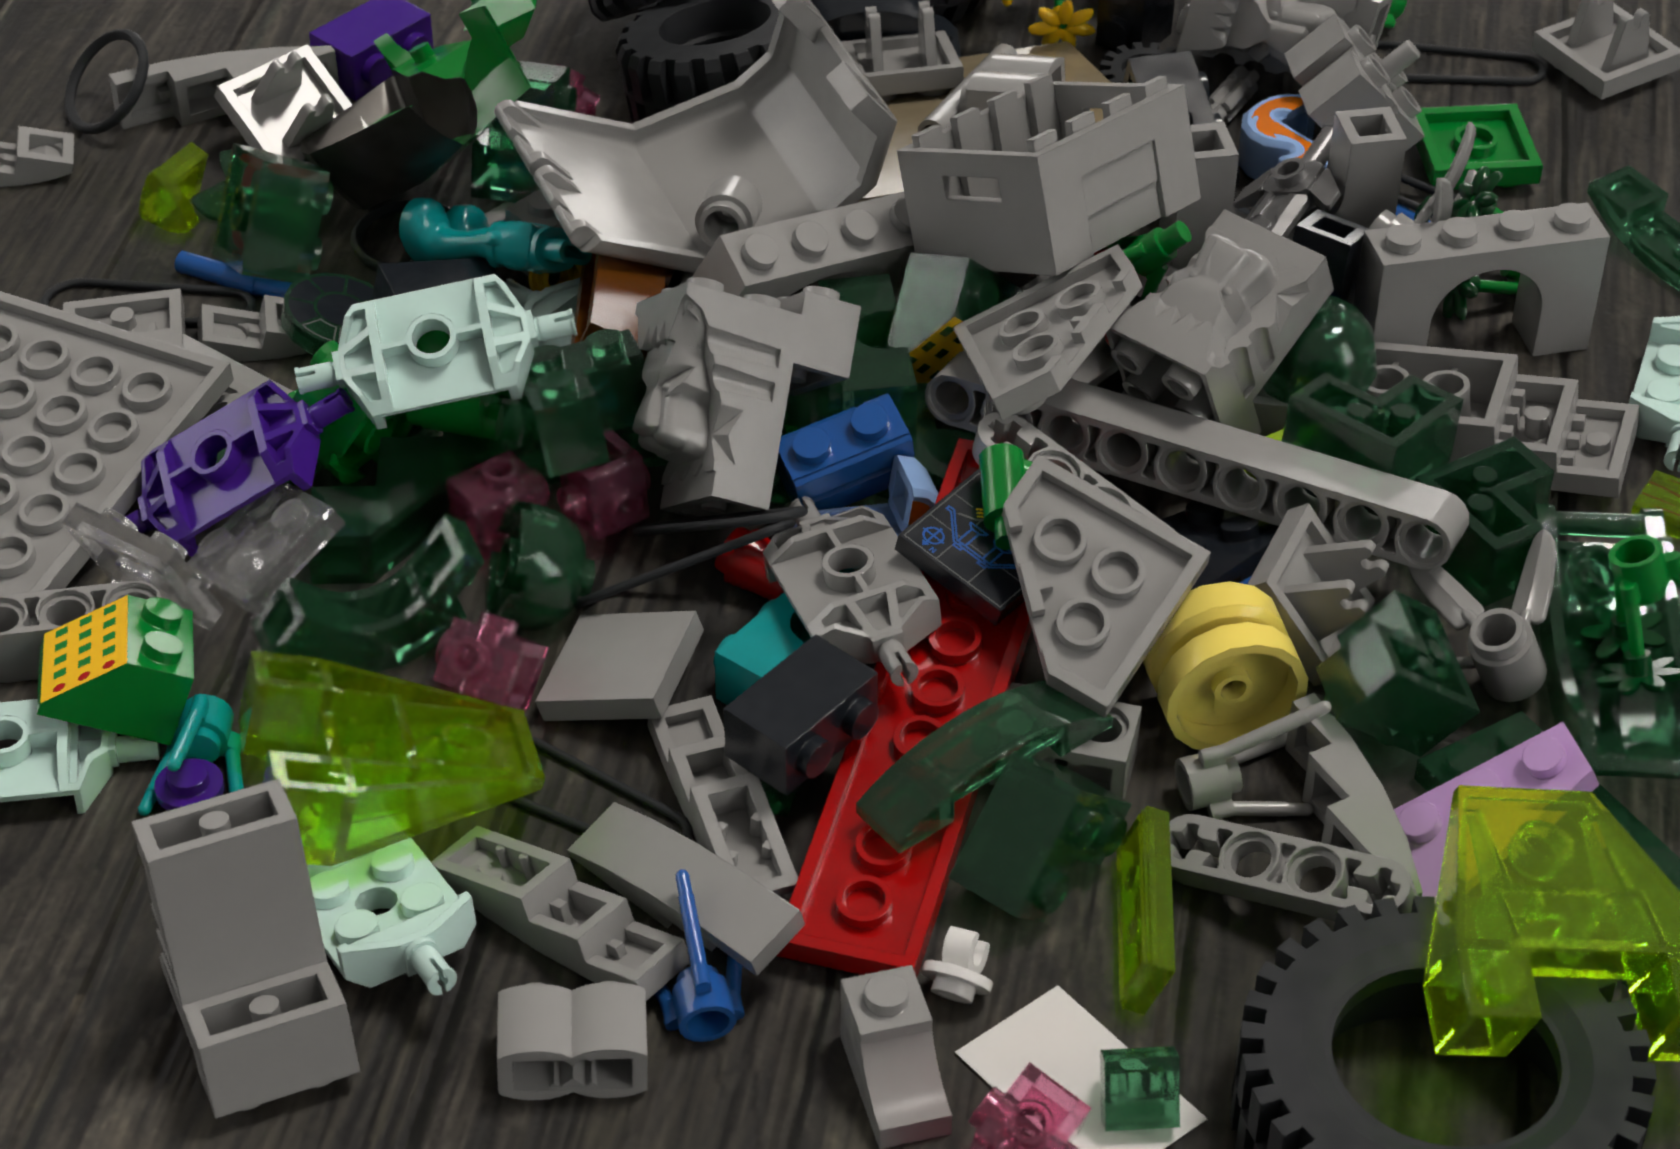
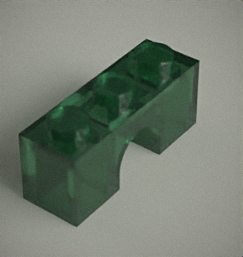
(873, 367)

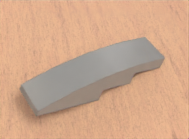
(189, 84)
(1347, 793)
(719, 795)
(547, 908)
(732, 908)

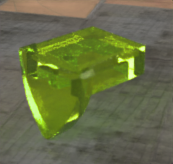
(170, 187)

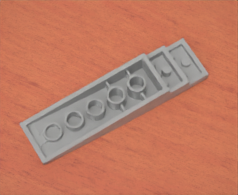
(1576, 437)

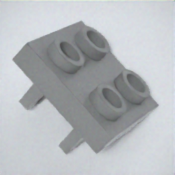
(1607, 48)
(907, 62)
(283, 102)
(1316, 584)

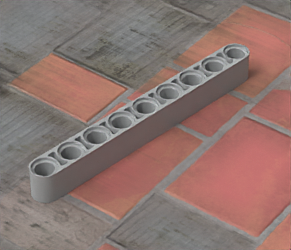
(1221, 459)

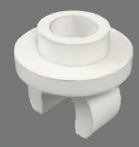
(959, 971)

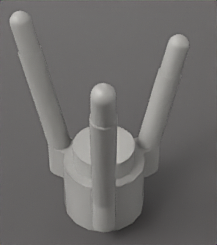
(1215, 774)

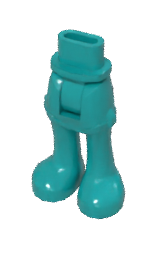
(465, 233)

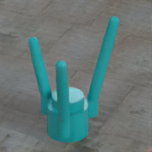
(201, 734)

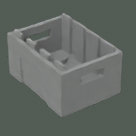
(1044, 183)

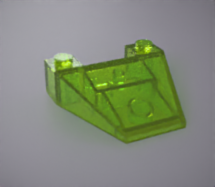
(378, 753)
(1545, 891)

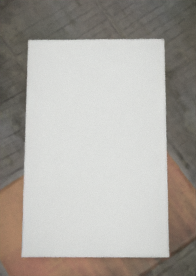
(1066, 1046)

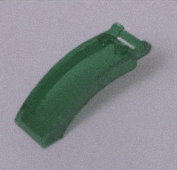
(1614, 732)

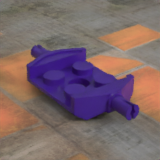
(266, 445)

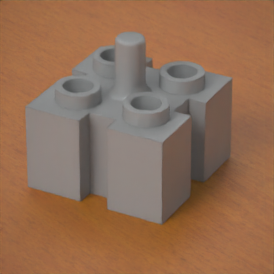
(1346, 74)

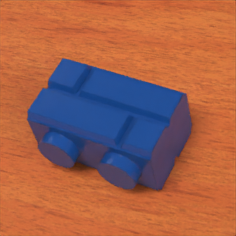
(844, 454)

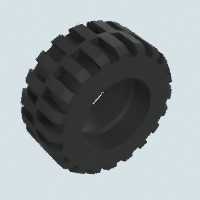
(690, 49)

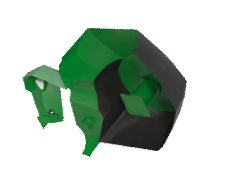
(426, 108)

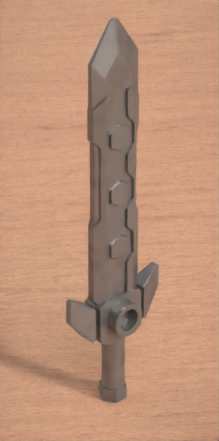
(1292, 187)

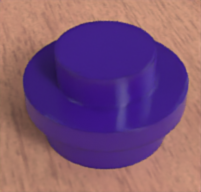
(190, 784)

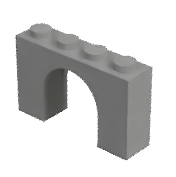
(1363, 159)
(822, 245)
(1553, 248)

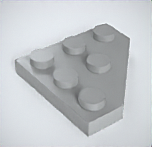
(1044, 334)
(1094, 580)

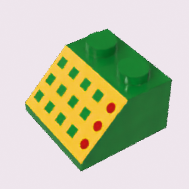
(120, 668)

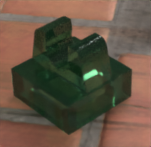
(1140, 1088)

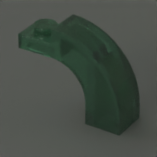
(380, 623)

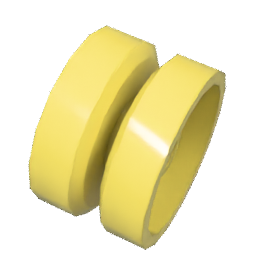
(1224, 665)

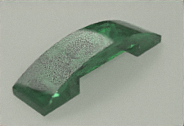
(1636, 215)
(969, 751)

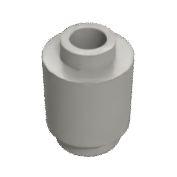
(727, 207)

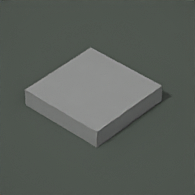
(620, 666)

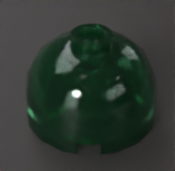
(1333, 343)
(538, 567)

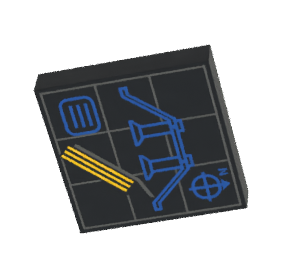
(962, 553)

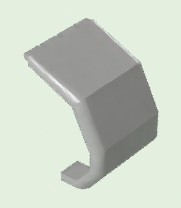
(792, 125)

